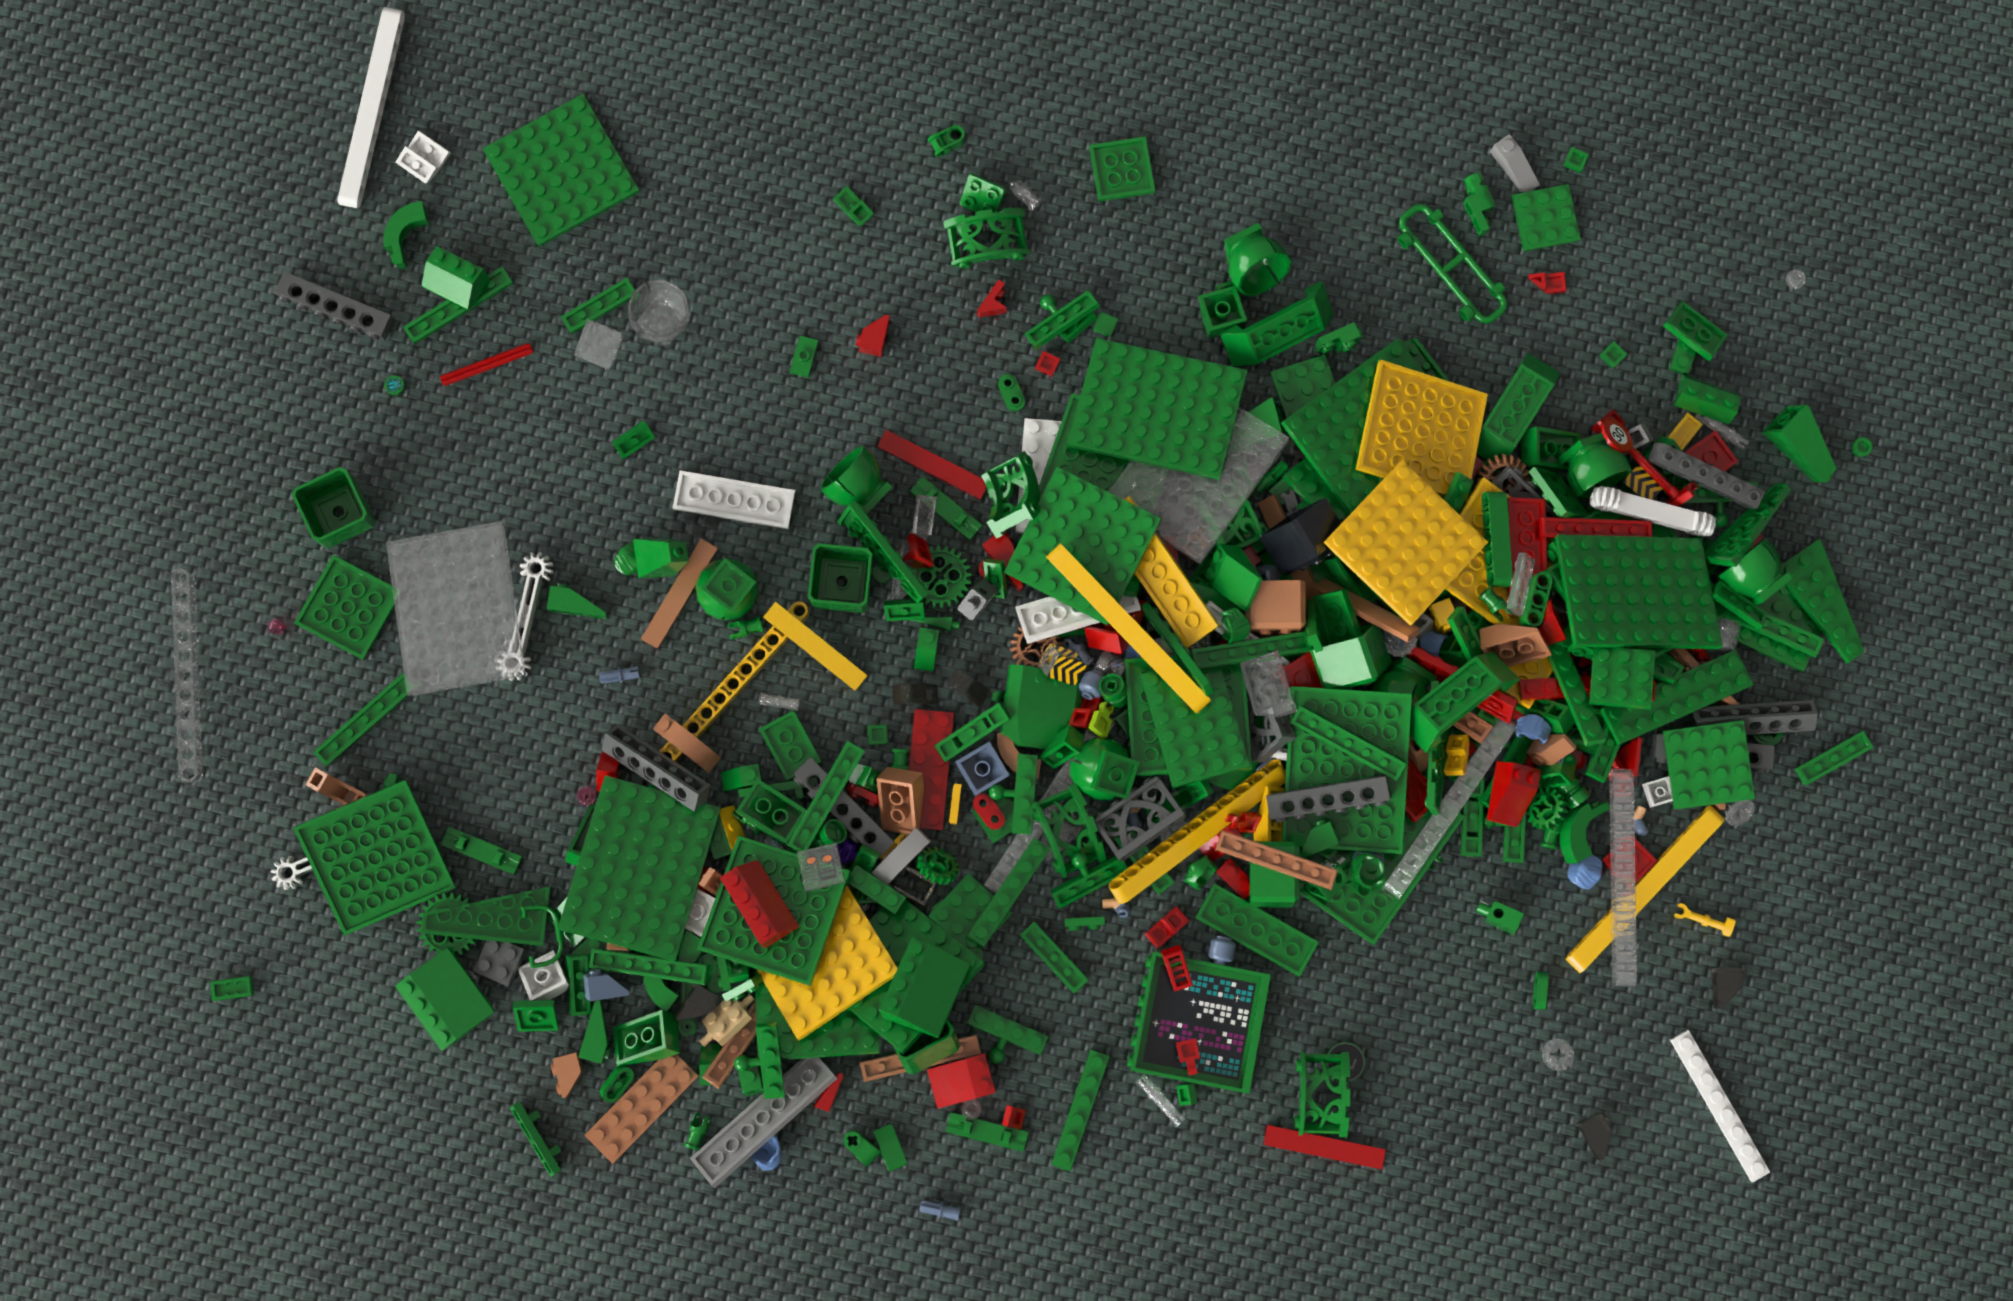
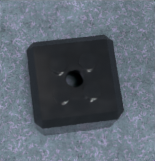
(1300, 537)

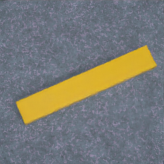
(815, 646)

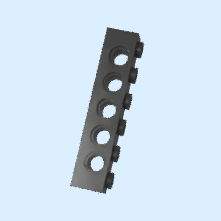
(290, 284)
(1705, 475)
(1762, 717)
(1763, 754)
(656, 767)
(1378, 783)
(882, 840)

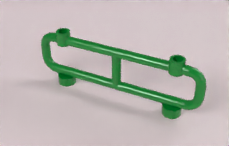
(1469, 310)

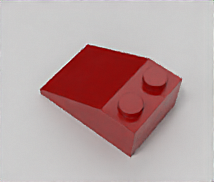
(1107, 638)
(1512, 792)
(961, 1081)

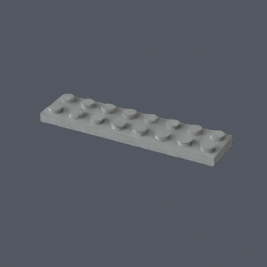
(762, 1121)

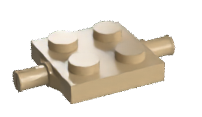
(726, 1020)

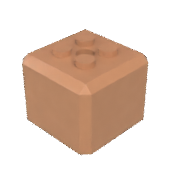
(1278, 608)

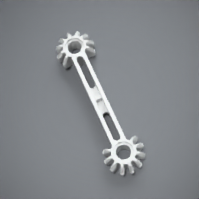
(1645, 509)
(526, 611)
(297, 872)

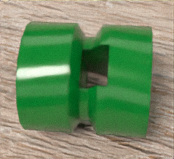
(1113, 690)
(1574, 793)
(830, 832)

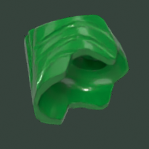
(625, 560)
(1235, 625)
(1368, 870)
(1200, 872)

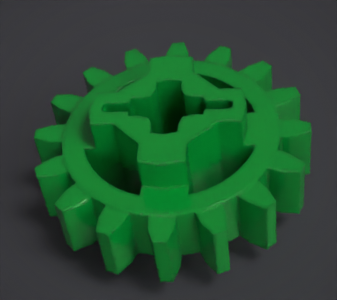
(1549, 809)
(937, 866)

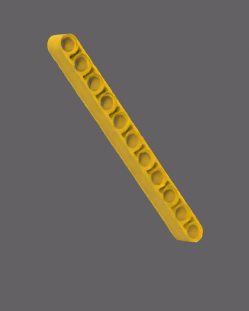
(1128, 628)
(736, 674)
(1196, 832)
(1649, 885)

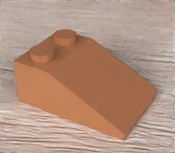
(1514, 643)
(900, 799)

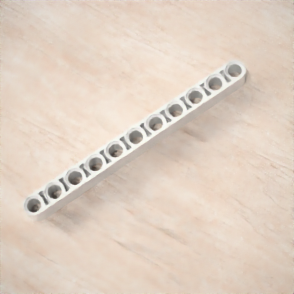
(371, 108)

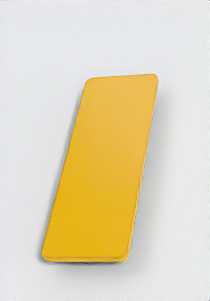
(731, 825)

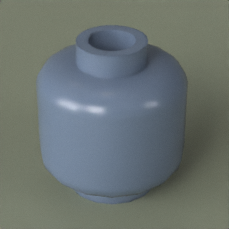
(1090, 684)
(1222, 950)

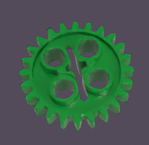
(953, 588)
(458, 944)

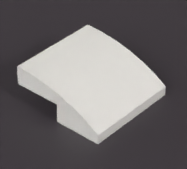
(423, 157)

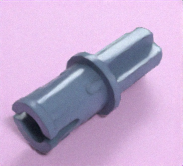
(619, 675)
(939, 1209)

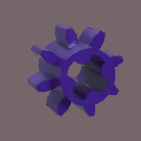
(847, 850)

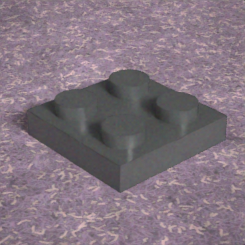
(499, 961)

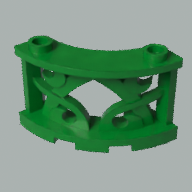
(1006, 217)
(1000, 516)
(1240, 523)
(1076, 803)
(1341, 1071)

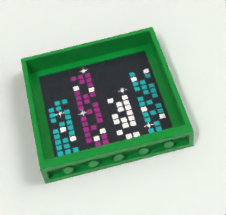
(1219, 1011)

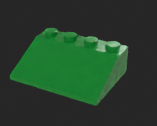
(924, 988)
(445, 999)

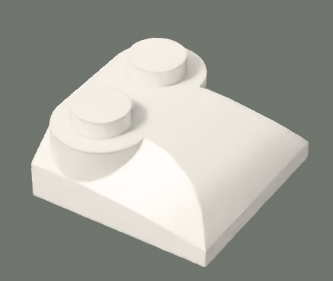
(544, 981)

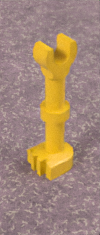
(1726, 927)

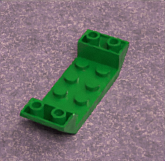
(1279, 330)
(1516, 408)
(1457, 697)

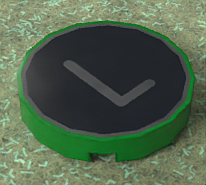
(1356, 1056)

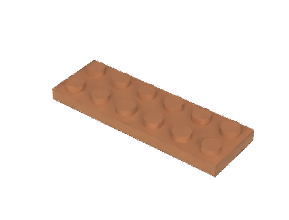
(641, 1106)

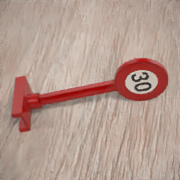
(1621, 440)

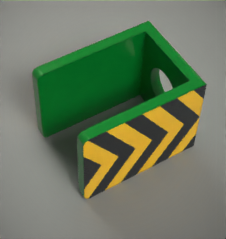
(1640, 483)

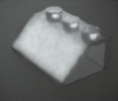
(1268, 686)

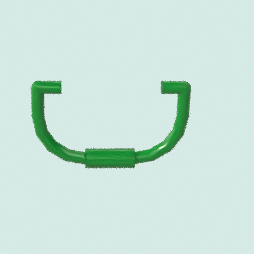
(559, 934)

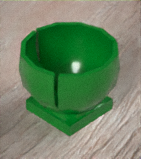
(1248, 259)
(1594, 463)
(857, 480)
(1757, 573)
(727, 589)
(1404, 677)
(1104, 770)

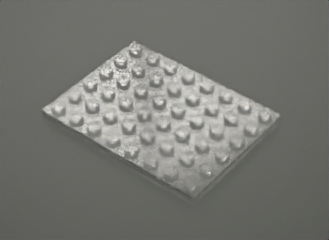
(1197, 507)
(455, 608)

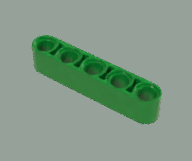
(1498, 536)

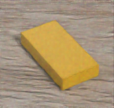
(1685, 430)
(955, 804)

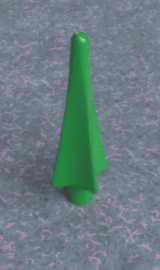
(945, 623)

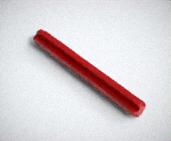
(486, 364)

